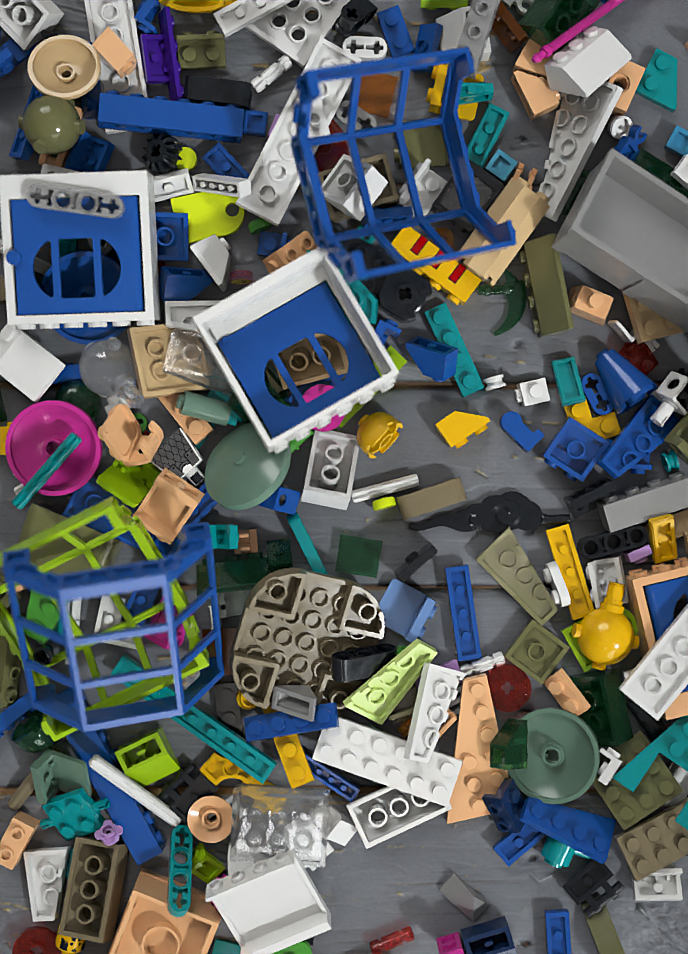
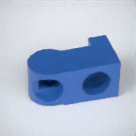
(514, 427)

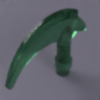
(516, 297)

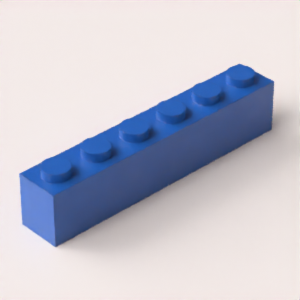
(175, 118)

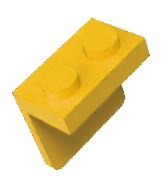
(435, 95)

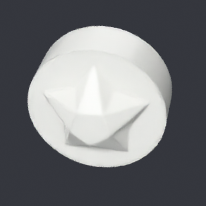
(619, 126)

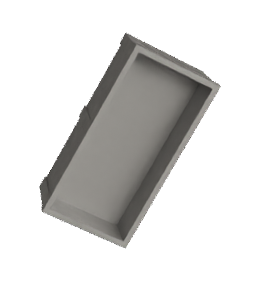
(632, 235)

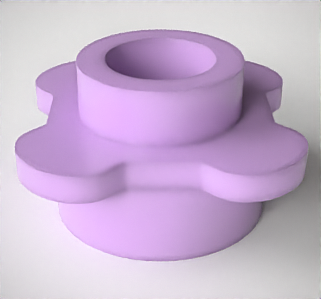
(110, 838)

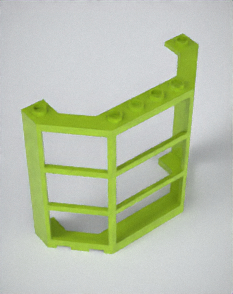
(122, 522)

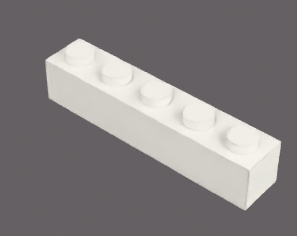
(221, 185)

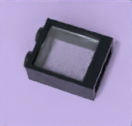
(448, 198)

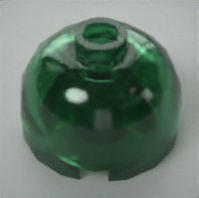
(81, 396)
(31, 736)

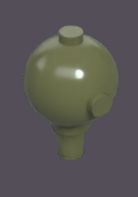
(51, 124)

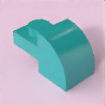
(224, 536)

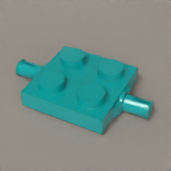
(74, 814)

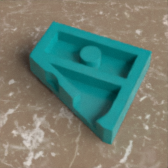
(660, 81)
(476, 92)

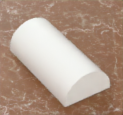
(390, 813)

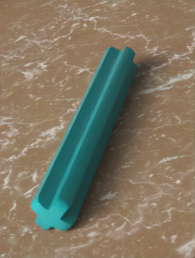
(46, 470)

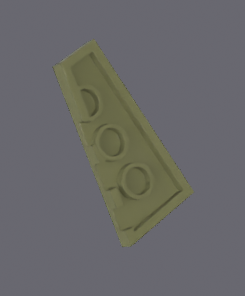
(514, 572)

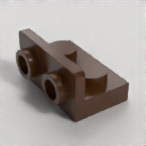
(508, 29)

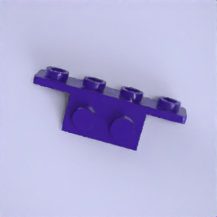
(160, 58)

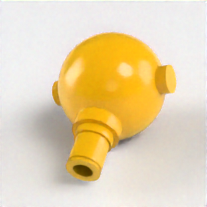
(606, 632)

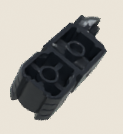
(386, 287)

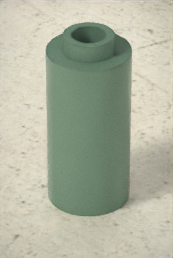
(203, 408)

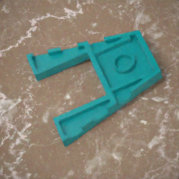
(673, 745)

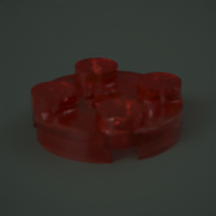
(516, 697)
(36, 936)

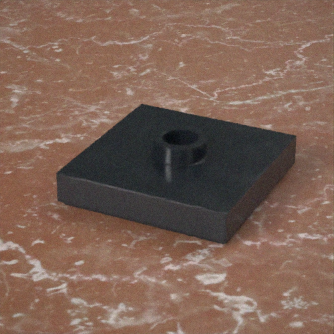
(415, 561)

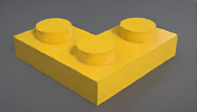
(603, 425)

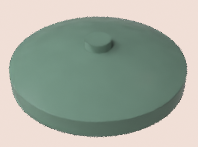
(242, 470)
(560, 756)

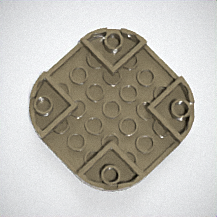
(294, 627)

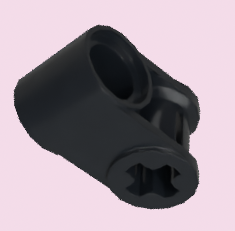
(354, 16)

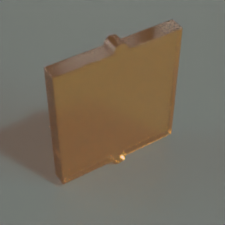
(377, 93)

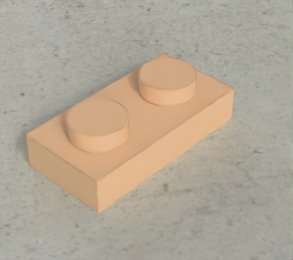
(566, 693)

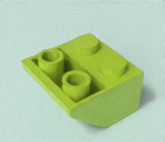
(148, 757)

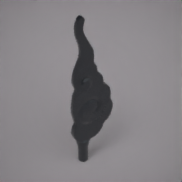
(495, 515)

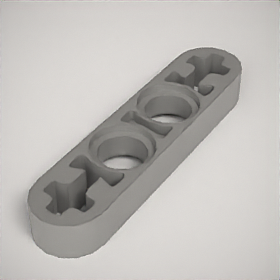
(75, 204)

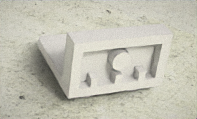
(428, 186)

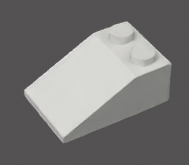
(27, 362)
(330, 469)

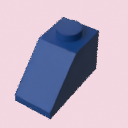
(182, 283)
(433, 358)

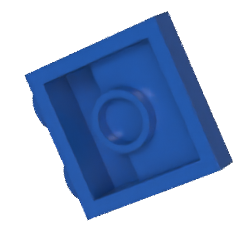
(575, 449)

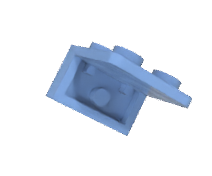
(406, 610)

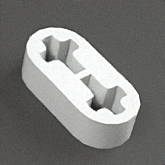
(366, 42)

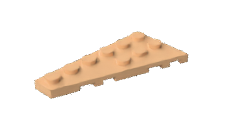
(474, 734)

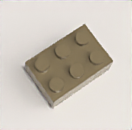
(387, 198)

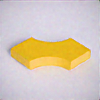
(220, 768)

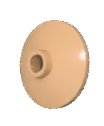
(204, 828)

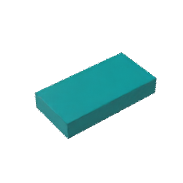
(568, 381)

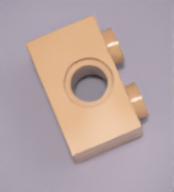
(629, 77)
(17, 839)

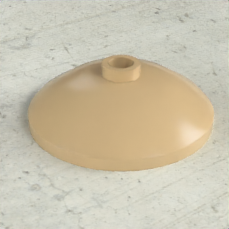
(64, 57)

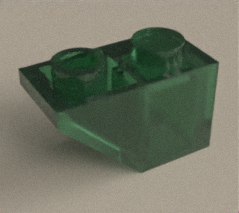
(509, 746)

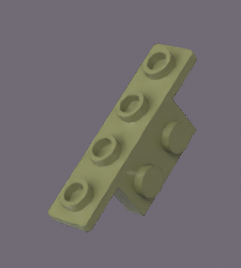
(9, 672)

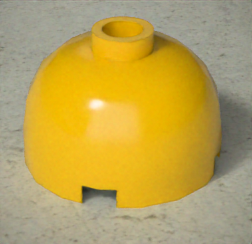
(377, 432)

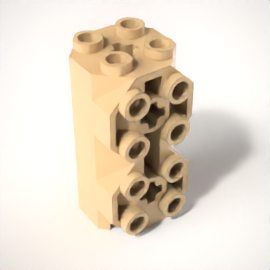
(525, 212)

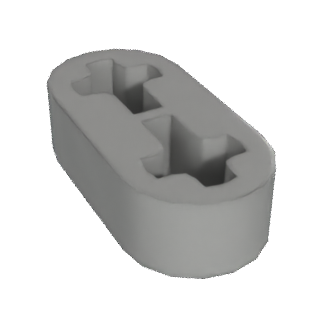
(360, 113)

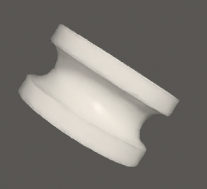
(494, 382)

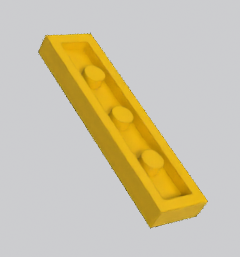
(566, 557)
(292, 757)

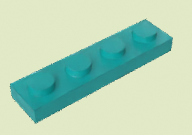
(446, 332)

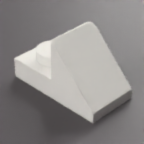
(340, 827)

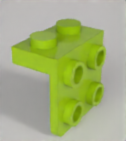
(128, 483)

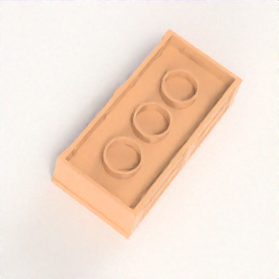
(153, 930)

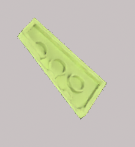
(390, 684)

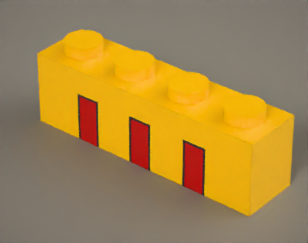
(447, 276)

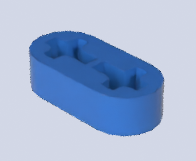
(601, 392)

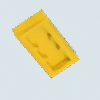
(662, 538)

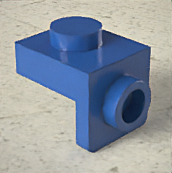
(146, 13)

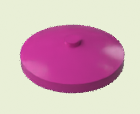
(40, 432)

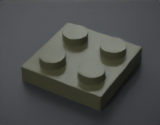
(536, 651)

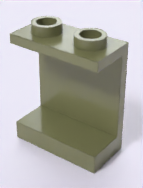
(424, 144)

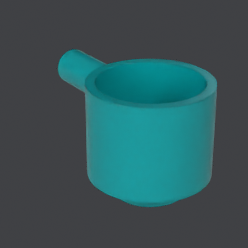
(558, 854)

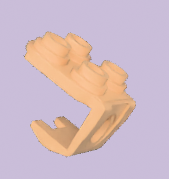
(124, 437)

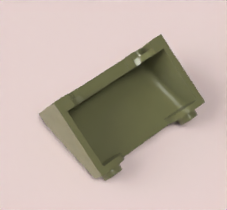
(40, 519)

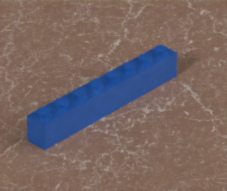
(137, 823)

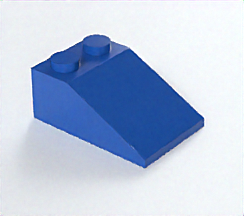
(171, 237)

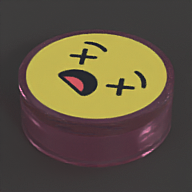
(241, 277)

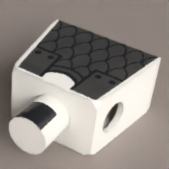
(180, 457)

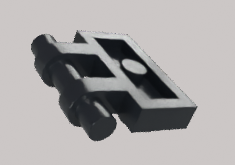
(197, 788)
(587, 882)

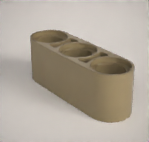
(431, 498)

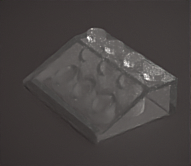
(279, 819)

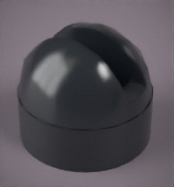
(40, 655)

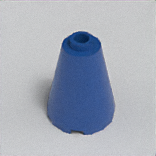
(622, 380)

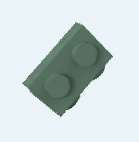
(58, 772)

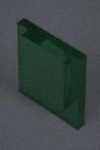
(358, 556)

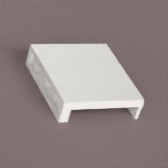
(270, 904)

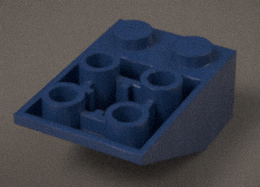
(489, 938)

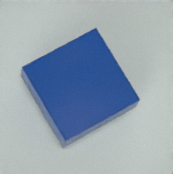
(255, 123)

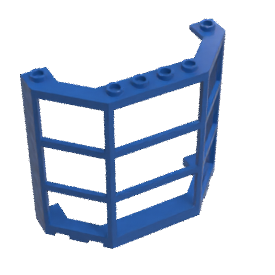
(459, 67)
(109, 581)

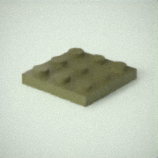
(652, 792)

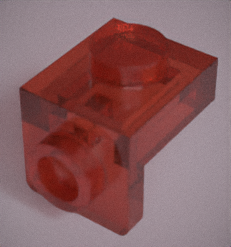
(639, 356)

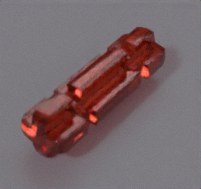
(392, 940)

